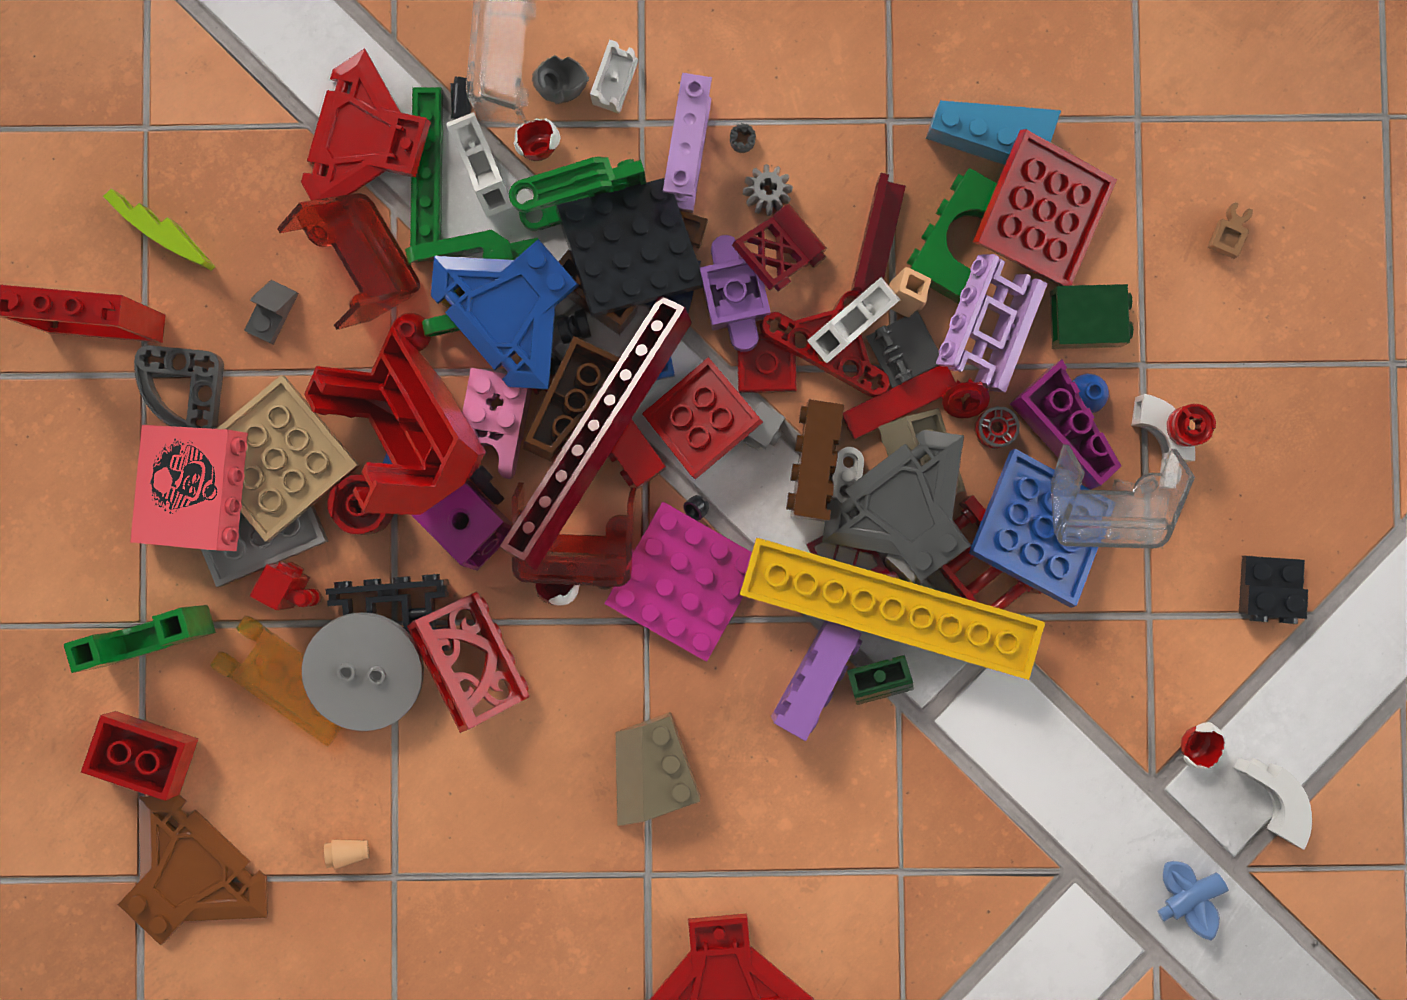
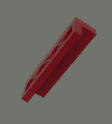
(878, 233)

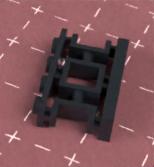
(389, 593)

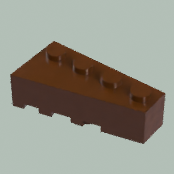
(569, 397)
(816, 460)

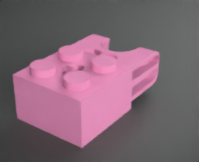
(501, 427)

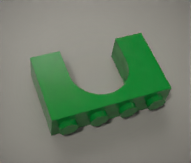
(934, 259)
(121, 645)

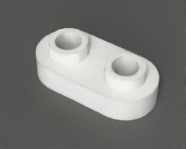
(847, 476)

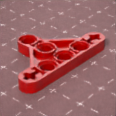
(854, 352)

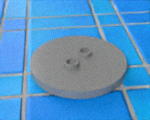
(362, 671)

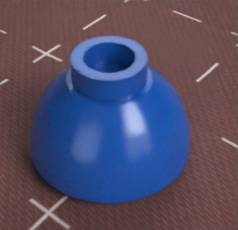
(1093, 391)

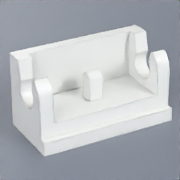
(613, 77)

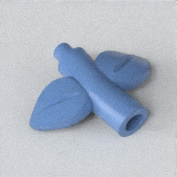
(1192, 898)

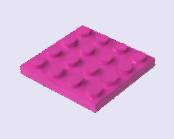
(683, 582)

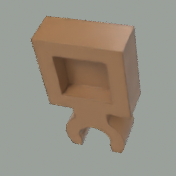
(1230, 235)

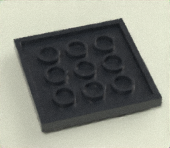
(629, 247)

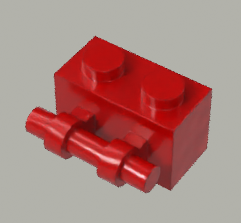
(283, 587)

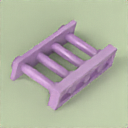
(688, 140)

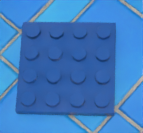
(1020, 534)

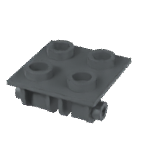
(904, 349)

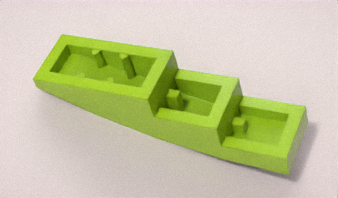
(165, 233)

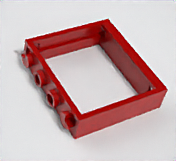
(81, 313)

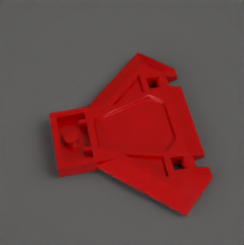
(361, 133)
(726, 966)

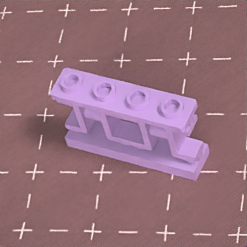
(1010, 329)

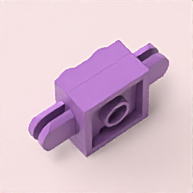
(734, 295)

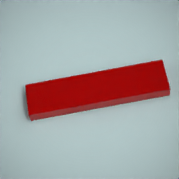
(898, 401)

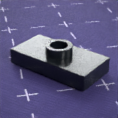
(482, 479)

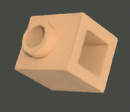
(911, 289)

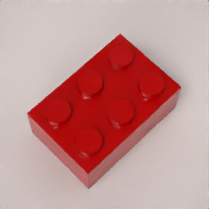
(139, 755)

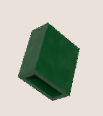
(1090, 316)

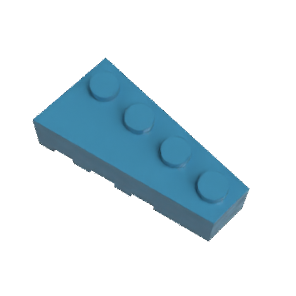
(988, 128)

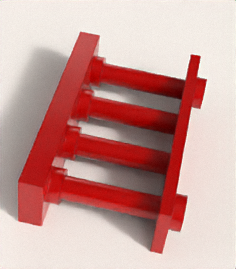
(973, 513)

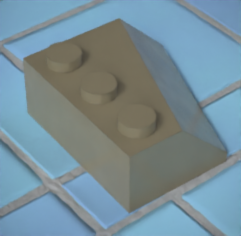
(652, 771)

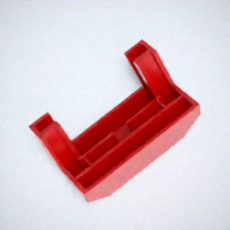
(415, 421)

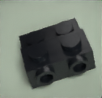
(1273, 589)

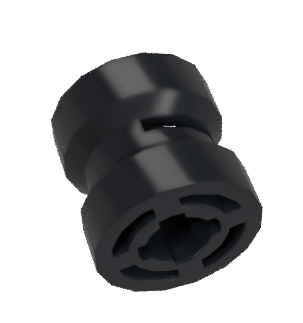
(573, 325)

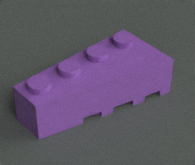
(815, 679)

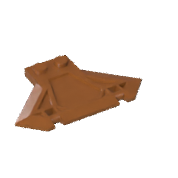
(188, 872)

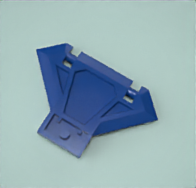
(506, 308)

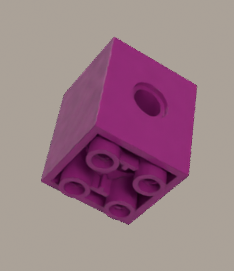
(472, 543)

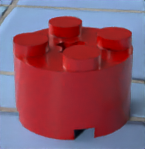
(345, 511)

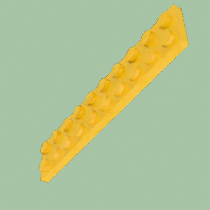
(892, 608)

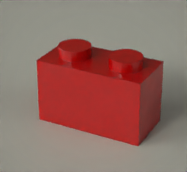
(636, 457)

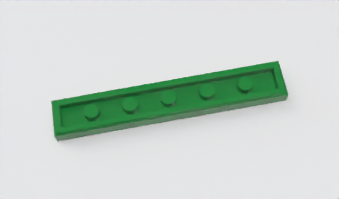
(427, 186)

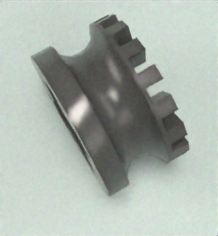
(744, 129)

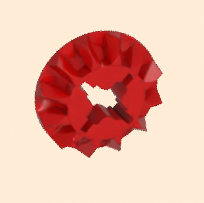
(972, 406)

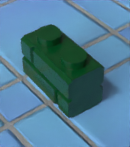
(880, 680)

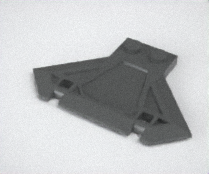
(905, 506)

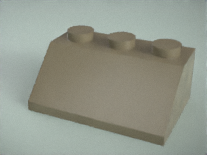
(905, 429)

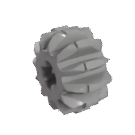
(776, 184)

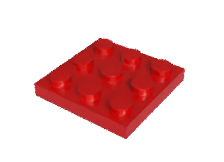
(702, 418)

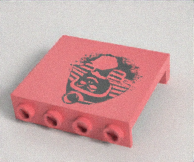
(189, 487)

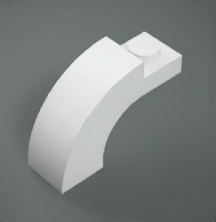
(480, 164)
(853, 320)
(1152, 415)
(1290, 802)

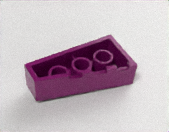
(1060, 417)

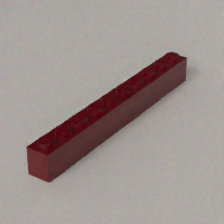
(597, 433)

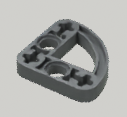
(199, 378)

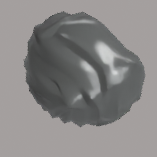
(559, 79)

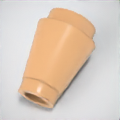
(345, 852)

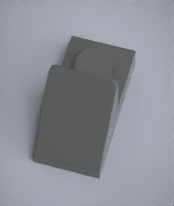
(271, 311)

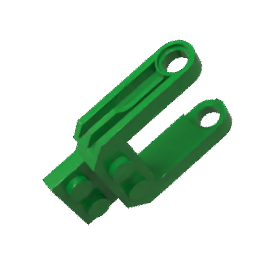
(573, 183)
(488, 242)

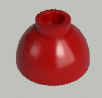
(411, 328)

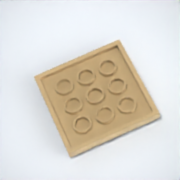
(288, 458)

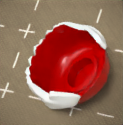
(537, 139)
(1203, 745)

